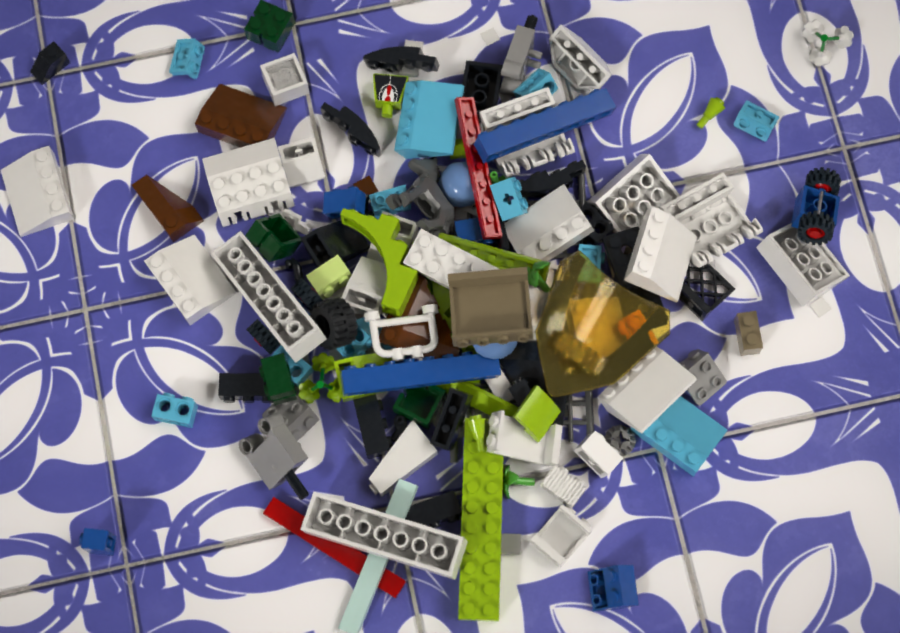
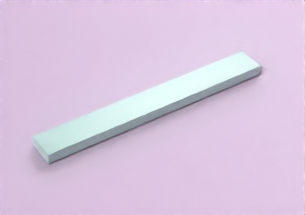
(375, 565)

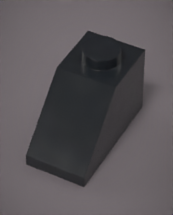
(49, 63)

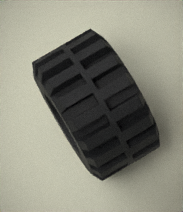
(335, 321)

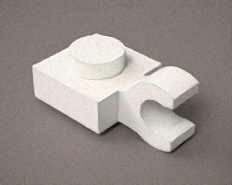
(296, 223)

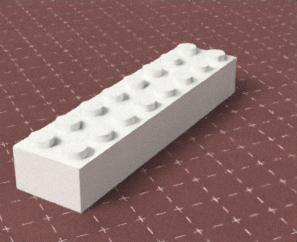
(438, 258)
(268, 297)
(384, 535)

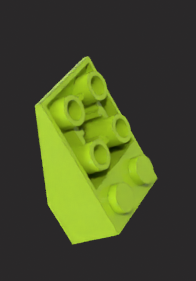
(359, 362)

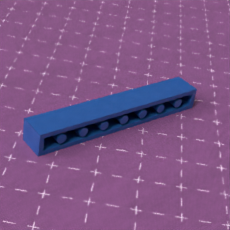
(544, 125)
(417, 373)

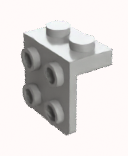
(707, 373)
(296, 415)

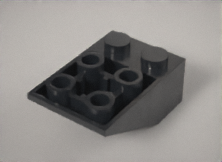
(334, 240)

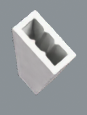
(403, 459)

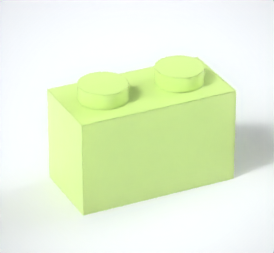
(329, 277)

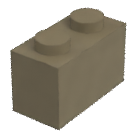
(748, 333)

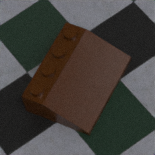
(239, 117)

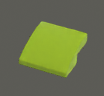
(537, 413)

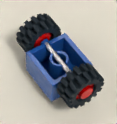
(817, 206)
(263, 336)

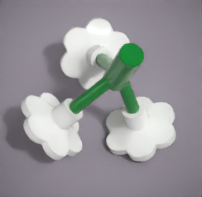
(813, 31)

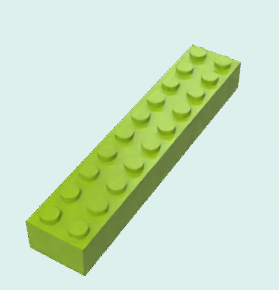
(482, 529)

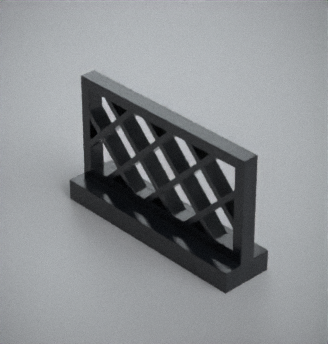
(691, 298)

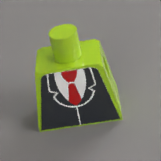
(389, 92)

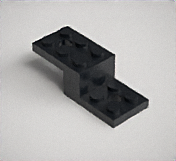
(620, 261)

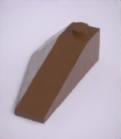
(169, 209)

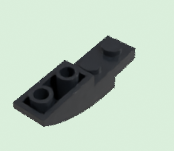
(394, 58)
(357, 132)
(542, 184)

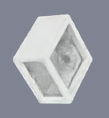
(284, 79)

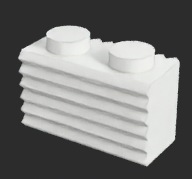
(563, 486)

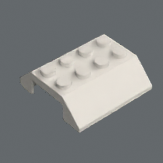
(535, 154)
(247, 181)
(714, 218)

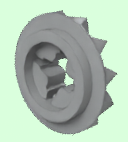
(626, 433)

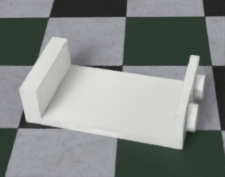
(510, 440)

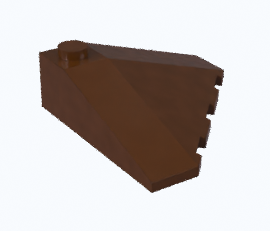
(418, 333)

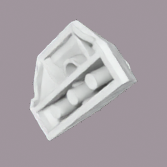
(577, 60)

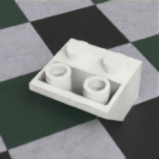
(301, 162)

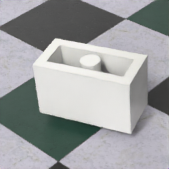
(598, 454)

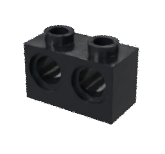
(596, 221)

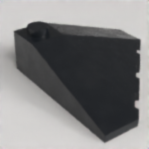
(526, 363)

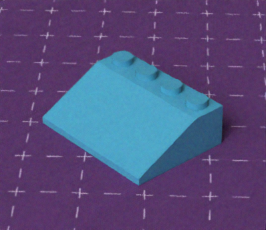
(428, 119)
(684, 435)

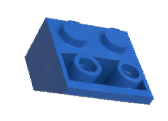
(613, 588)

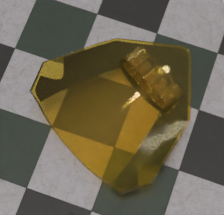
(594, 329)

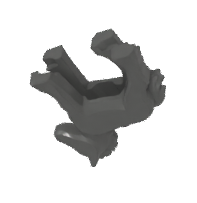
(427, 197)

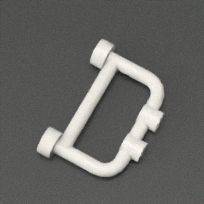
(398, 353)

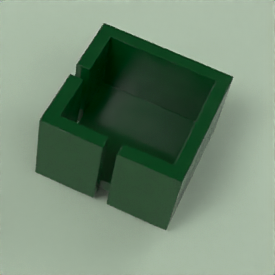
(270, 22)
(274, 237)
(278, 377)
(420, 404)

